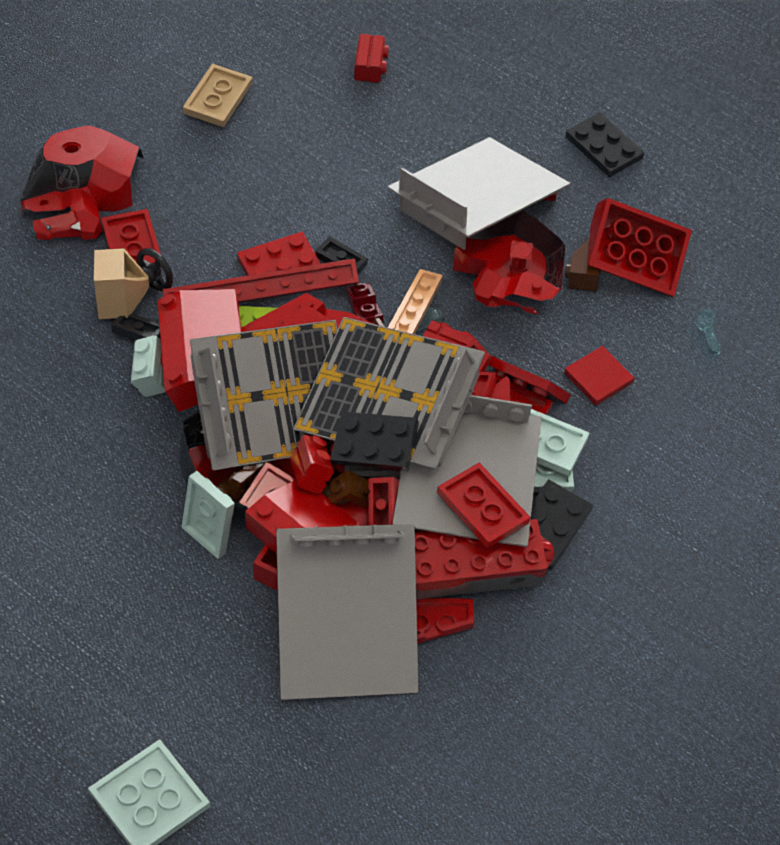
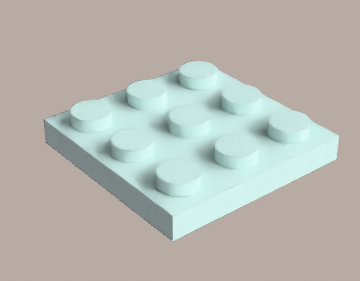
(149, 796)

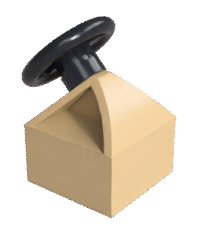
(123, 282)

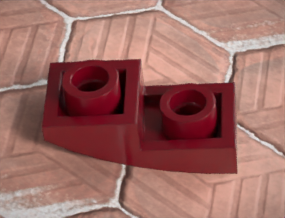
(364, 302)

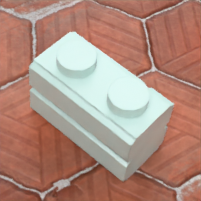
(147, 368)

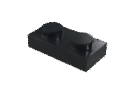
(333, 251)
(135, 327)

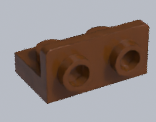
(240, 480)

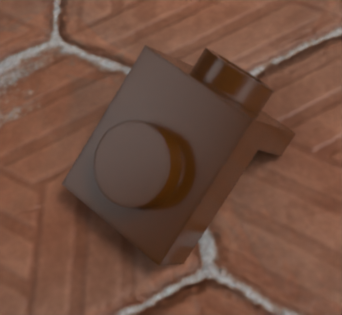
(349, 487)

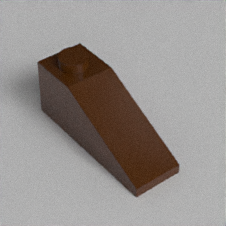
(579, 274)

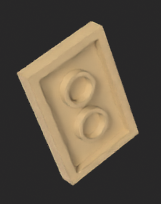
(217, 95)

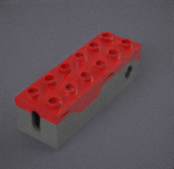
(465, 566)

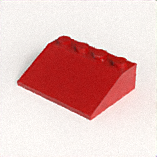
(637, 246)
(293, 508)

